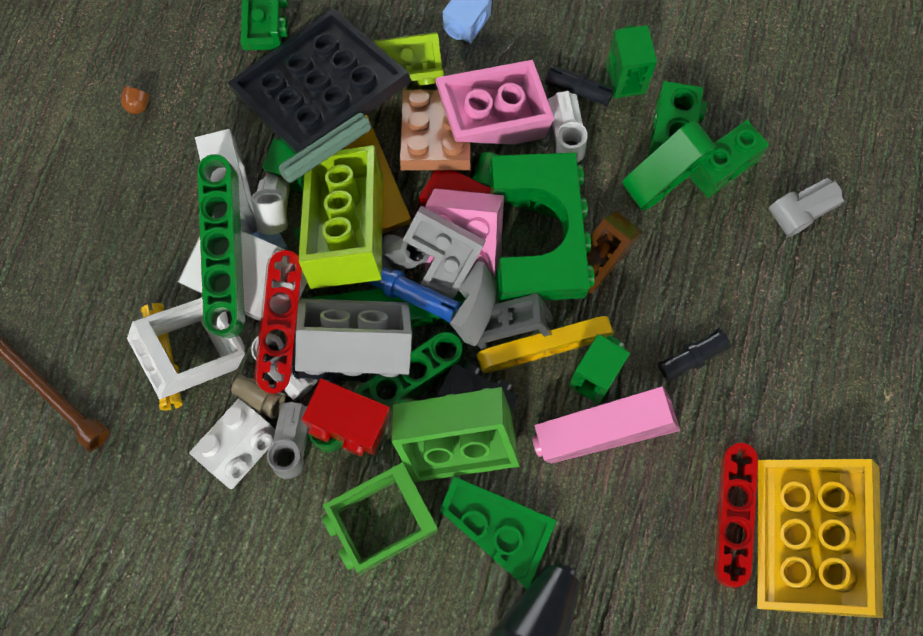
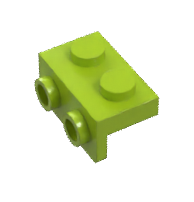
(417, 55)

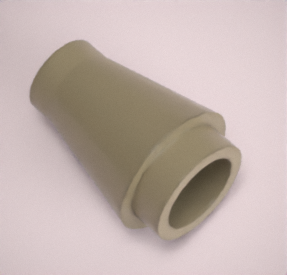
(260, 401)

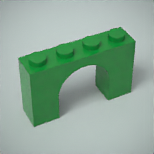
(555, 182)

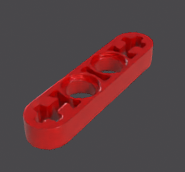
(285, 322)
(732, 514)

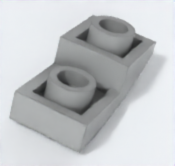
(480, 294)

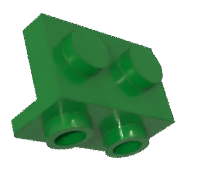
(263, 24)

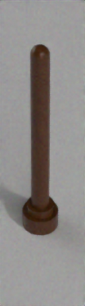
(90, 433)

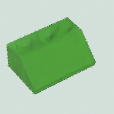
(455, 435)

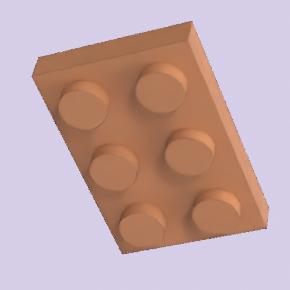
(427, 135)

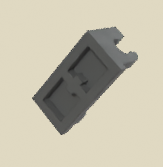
(516, 317)

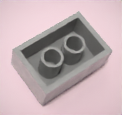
(353, 337)

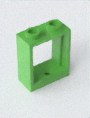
(335, 524)

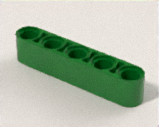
(213, 230)
(407, 387)

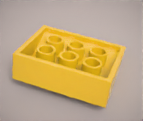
(820, 537)

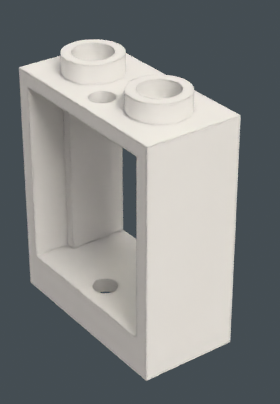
(225, 145)
(155, 361)

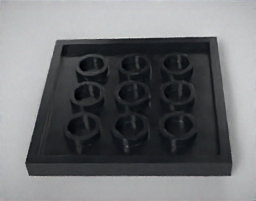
(318, 81)

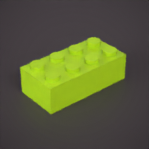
(342, 220)

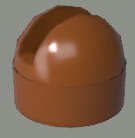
(134, 100)

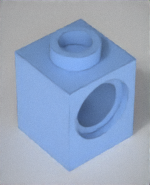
(465, 18)

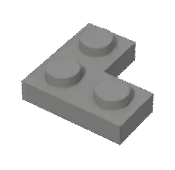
(451, 247)

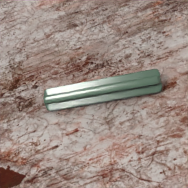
(324, 147)

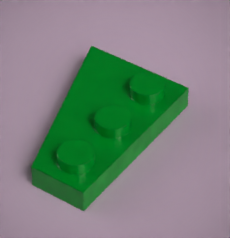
(500, 527)

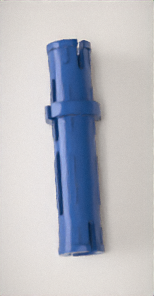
(397, 285)

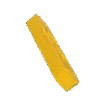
(538, 346)

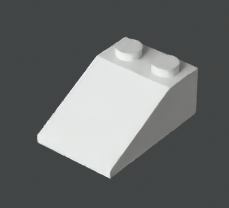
(254, 261)

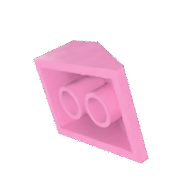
(496, 104)

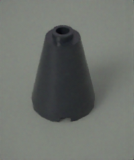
(544, 607)

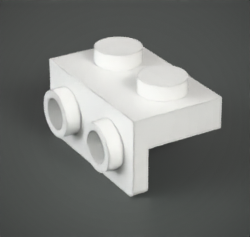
(234, 444)

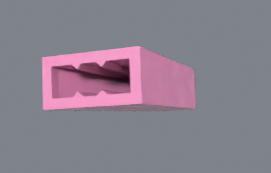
(606, 426)

